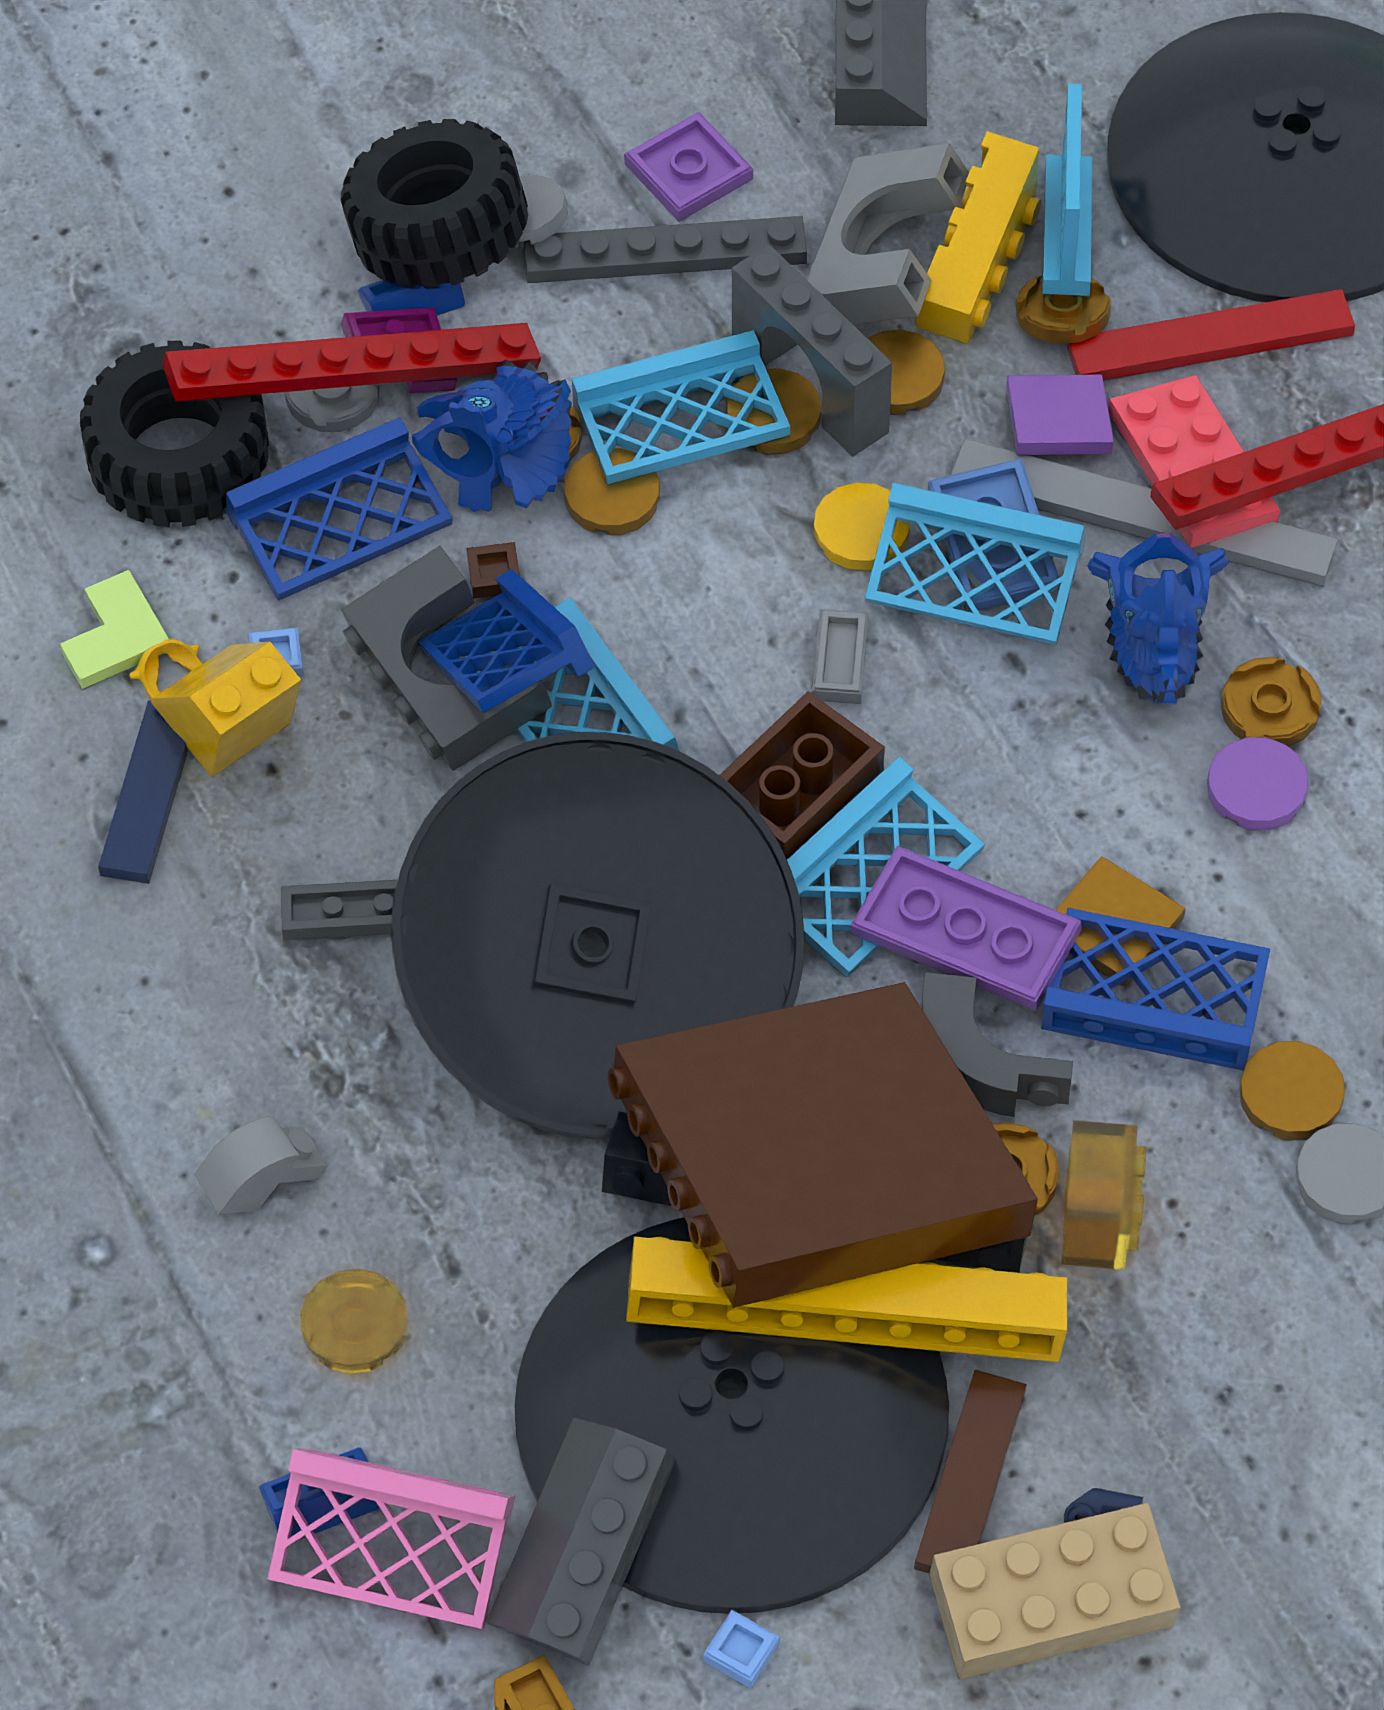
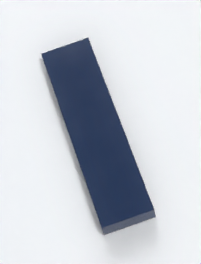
(144, 801)

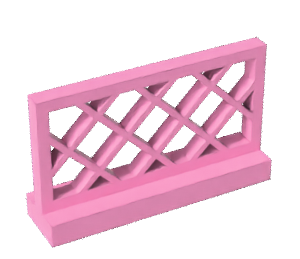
(401, 1489)

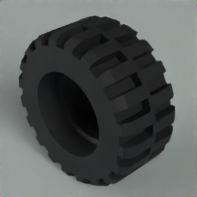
(434, 203)
(176, 482)

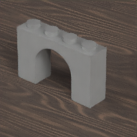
(873, 198)

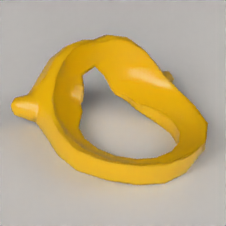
(149, 663)

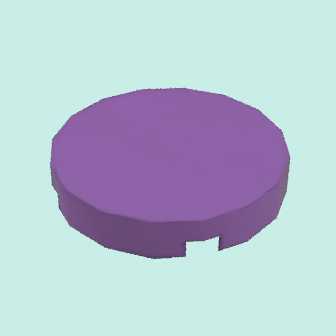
(1257, 783)

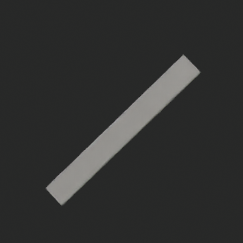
(1131, 510)

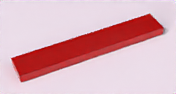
(1214, 336)

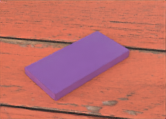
(966, 927)

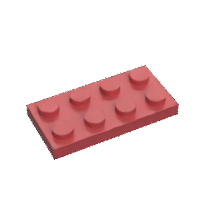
(1180, 430)

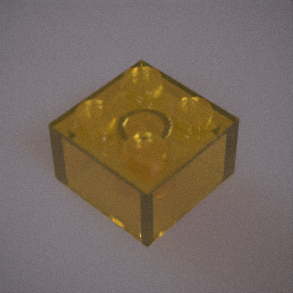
(1103, 1195)

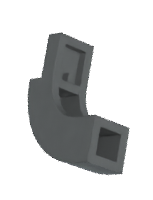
(991, 1073)

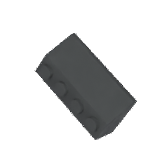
(880, 63)
(581, 1539)

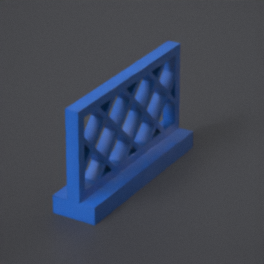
(326, 472)
(532, 622)
(1157, 1027)

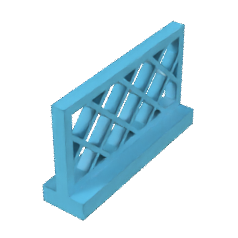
(1068, 209)
(668, 380)
(986, 523)
(612, 683)
(847, 830)

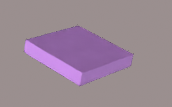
(688, 166)
(1059, 414)

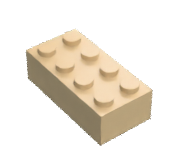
(1054, 1590)

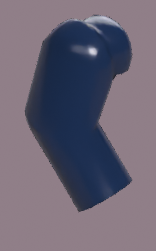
(1098, 1502)

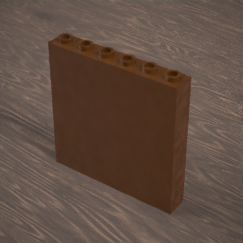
(820, 1143)

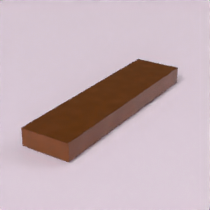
(972, 1466)

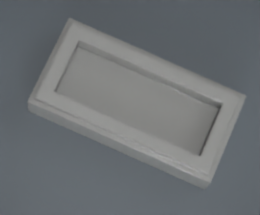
(840, 656)

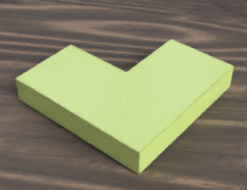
(125, 632)

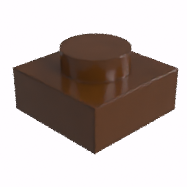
(488, 563)

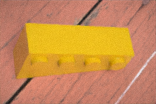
(982, 238)

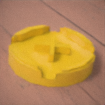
(851, 525)

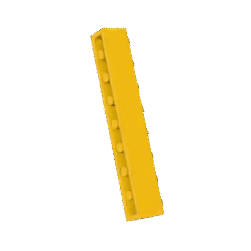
(901, 1307)

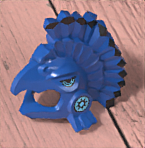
(512, 432)
(1157, 619)

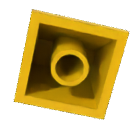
(231, 703)

